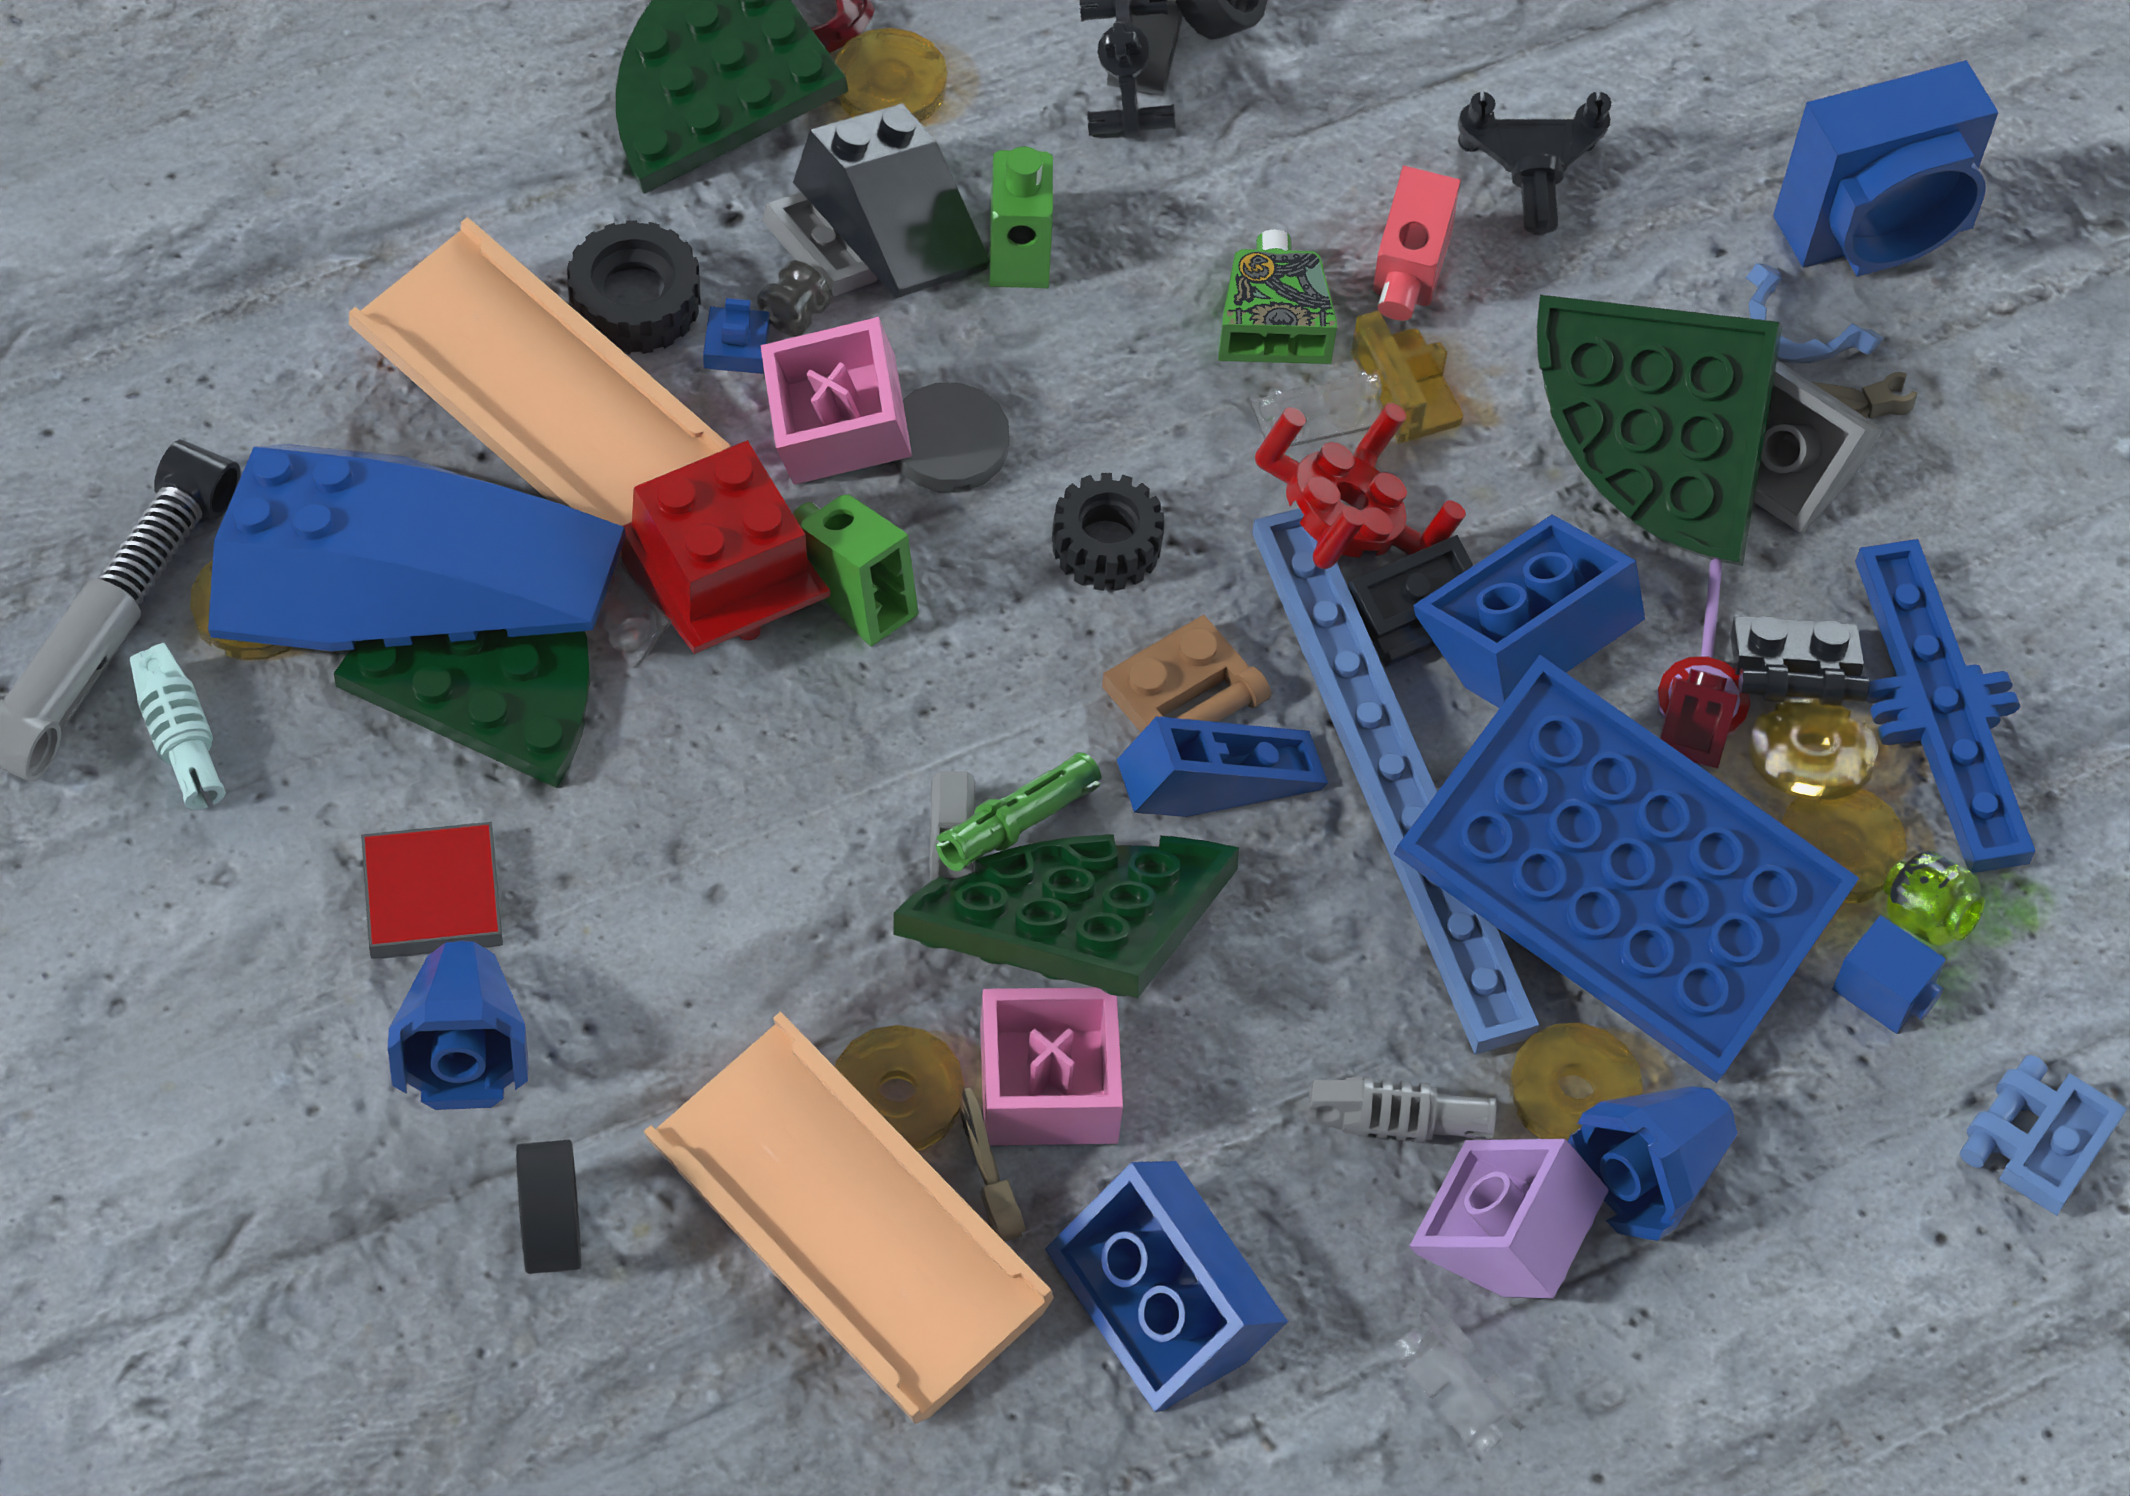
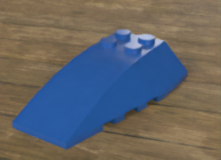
(395, 549)

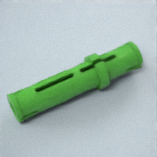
(1000, 822)

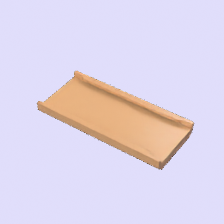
(532, 377)
(852, 1220)

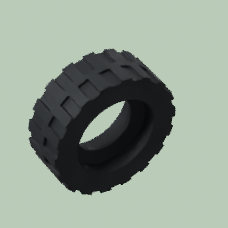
(636, 247)

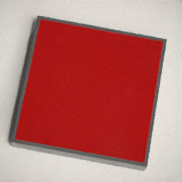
(430, 889)

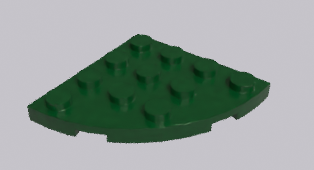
(713, 79)
(1663, 413)
(494, 694)
(1074, 907)

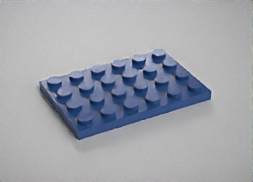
(1627, 868)

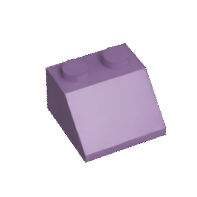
(1512, 1215)

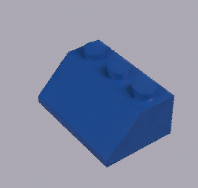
(1536, 596)
(1165, 1283)

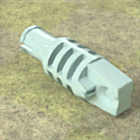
(176, 723)

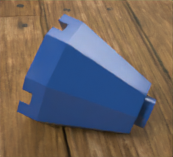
(458, 1031)
(1654, 1154)

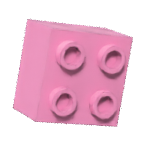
(835, 401)
(1050, 1066)

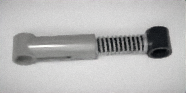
(83, 642)

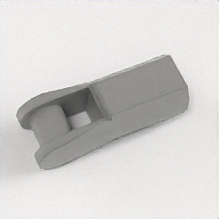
(950, 805)

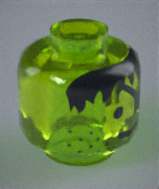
(1934, 898)

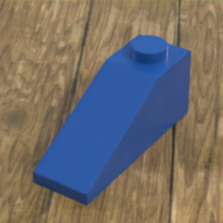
(1216, 766)

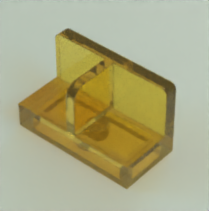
(1408, 376)

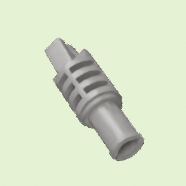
(1398, 1110)

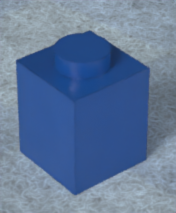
(1890, 975)

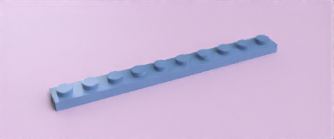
(1391, 778)

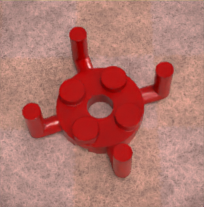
(1333, 474)

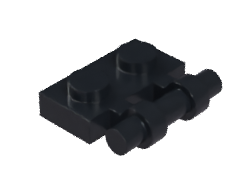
(1798, 659)

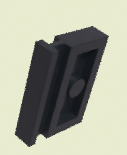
(1388, 597)

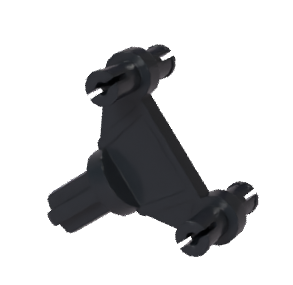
(1124, 55)
(1534, 150)

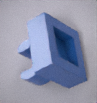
(736, 337)

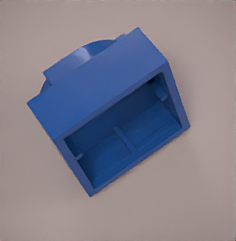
(1887, 169)

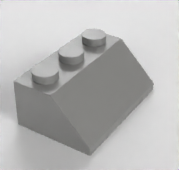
(1808, 449)

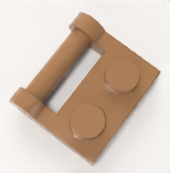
(1182, 669)

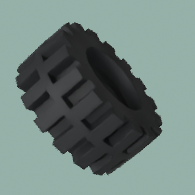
(1110, 502)

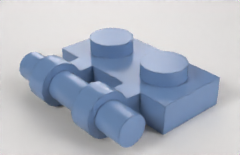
(2061, 1143)

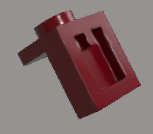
(1699, 717)

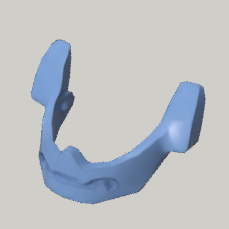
(1766, 281)

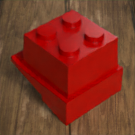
(719, 549)

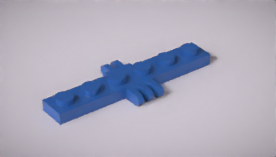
(1943, 706)

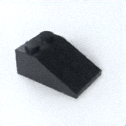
(891, 199)

